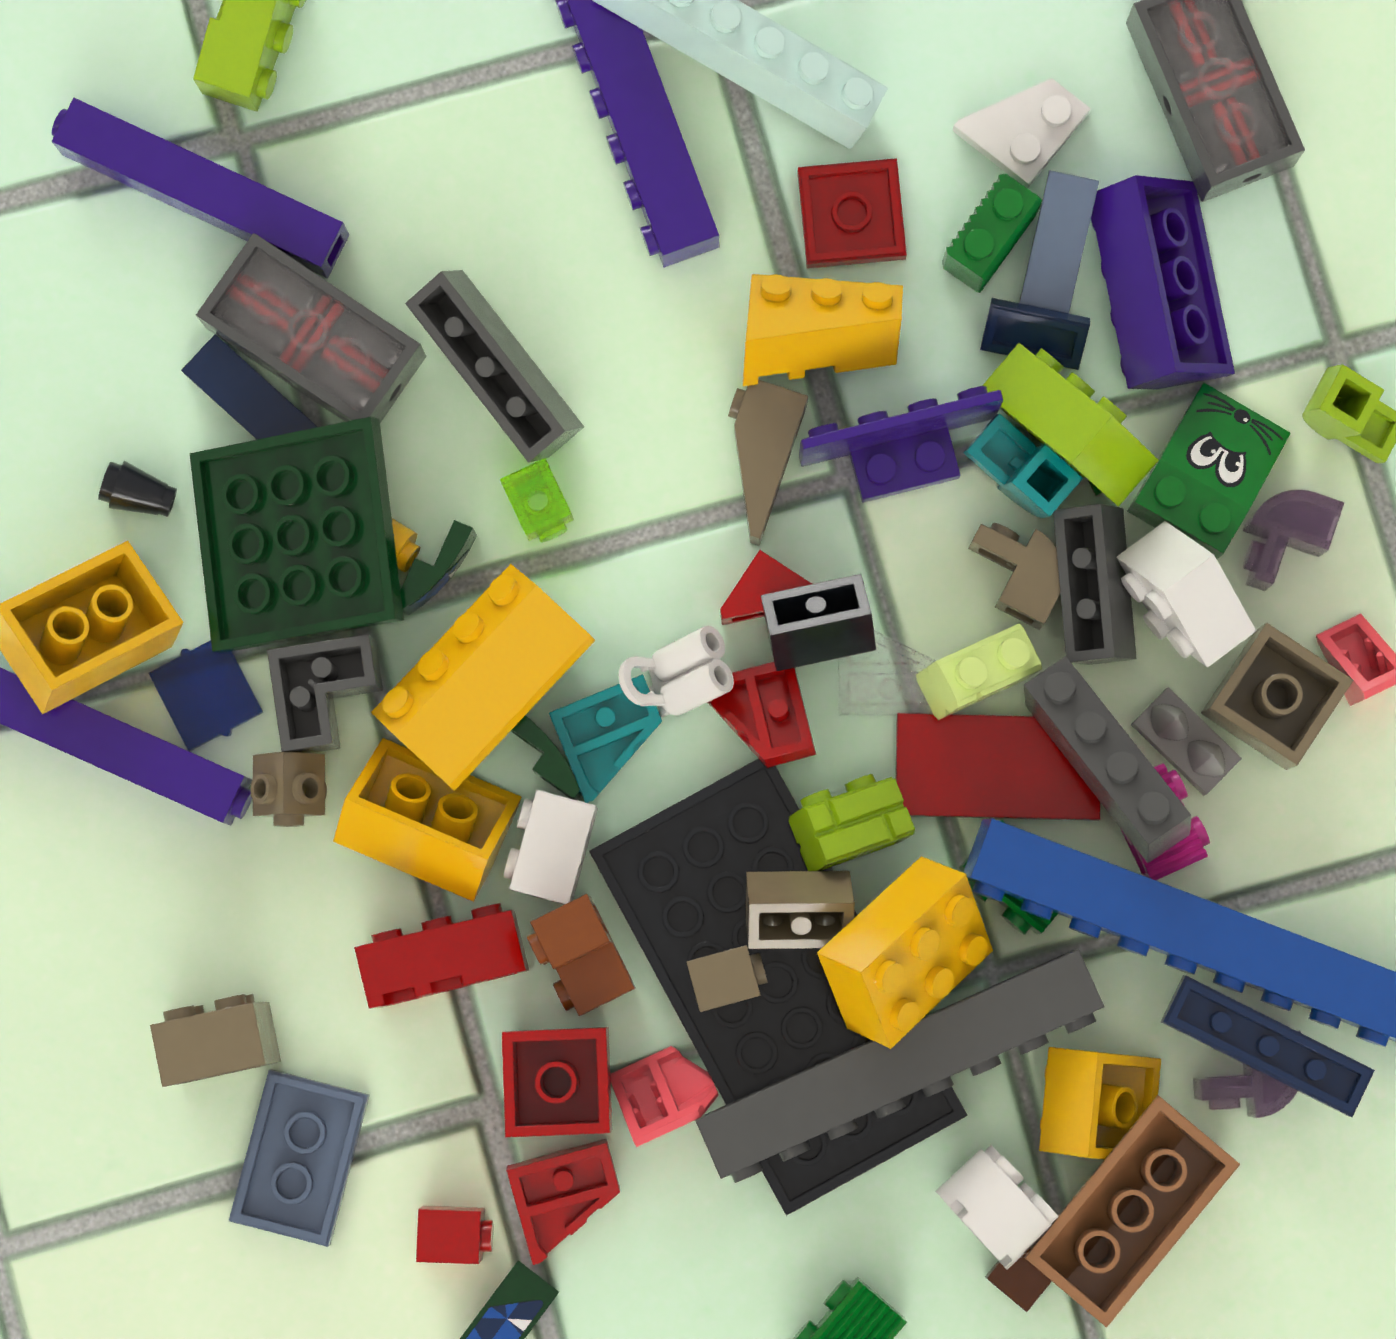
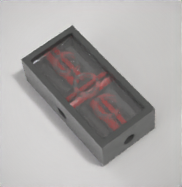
(1215, 91)
(310, 333)

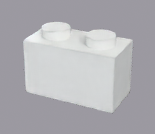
(551, 847)

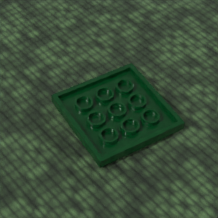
(296, 535)

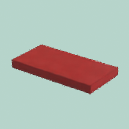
(987, 770)

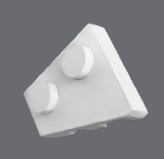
(1024, 129)

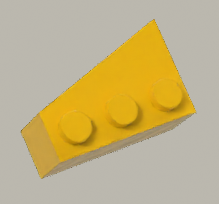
(819, 324)

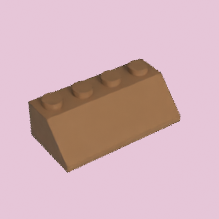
(1132, 1211)

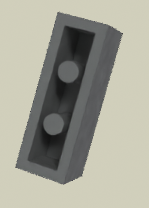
(1093, 597)

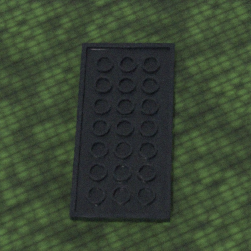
(686, 899)

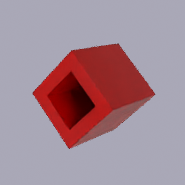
(453, 1234)

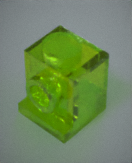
(533, 480)

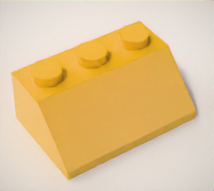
(421, 825)

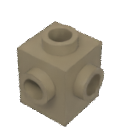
(288, 787)

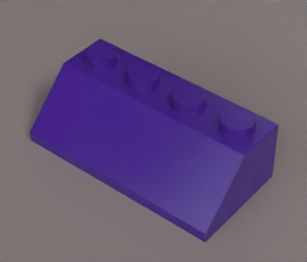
(1160, 283)

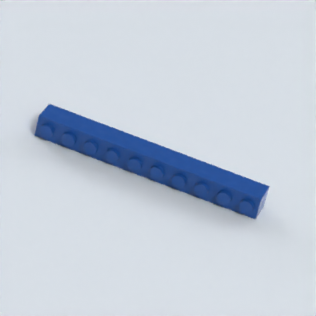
(1185, 929)

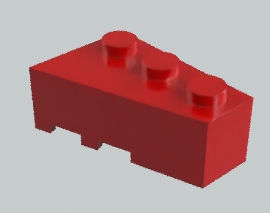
(441, 956)

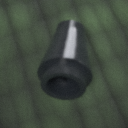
(135, 490)

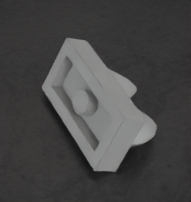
(1186, 741)

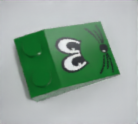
(1210, 470)

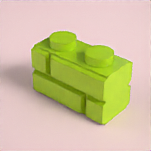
(851, 823)

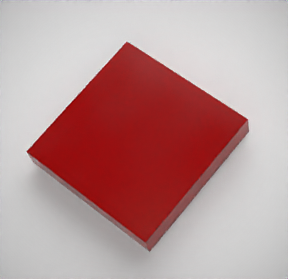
(851, 213)

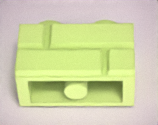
(978, 671)

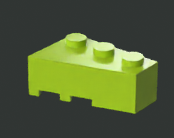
(243, 49)
(1070, 422)

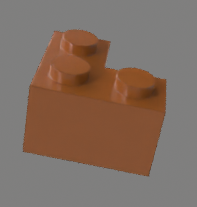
(582, 954)

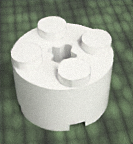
(995, 1208)

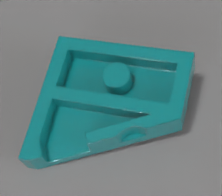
(603, 734)

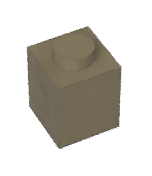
(726, 977)

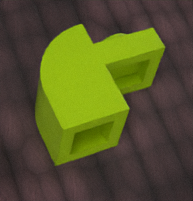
(1350, 410)

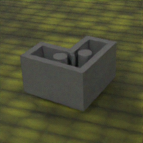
(308, 680)

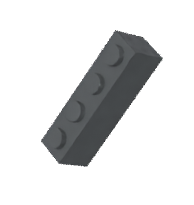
(494, 365)
(1107, 759)

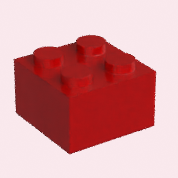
(557, 1082)

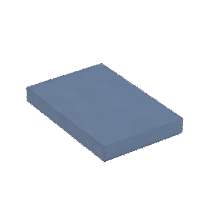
(299, 1157)

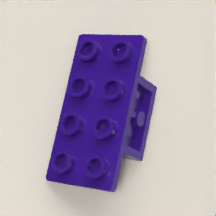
(903, 449)

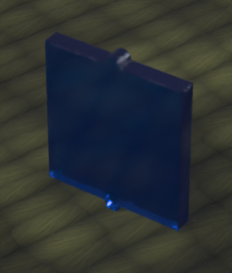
(205, 694)

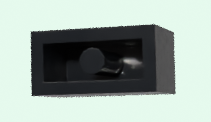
(819, 622)

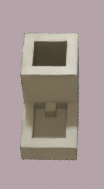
(1034, 568)

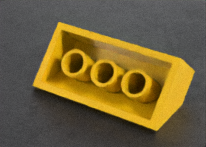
(482, 676)

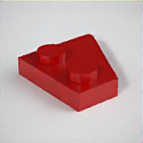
(768, 714)
(561, 1192)

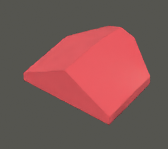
(662, 1094)

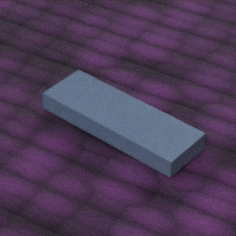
(1059, 241)

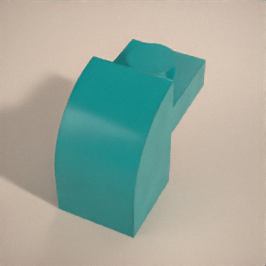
(1024, 473)

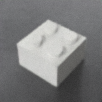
(1185, 594)

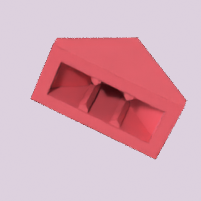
(1360, 654)

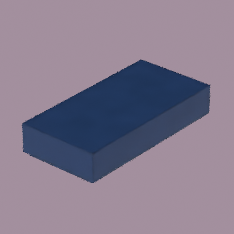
(1035, 328)

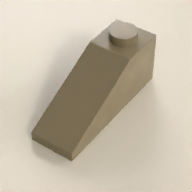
(764, 438)

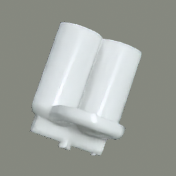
(681, 673)

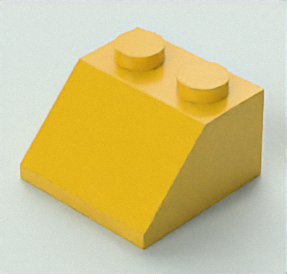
(1093, 1099)

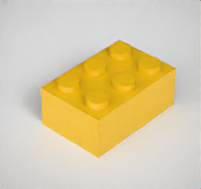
(86, 626)
(905, 951)

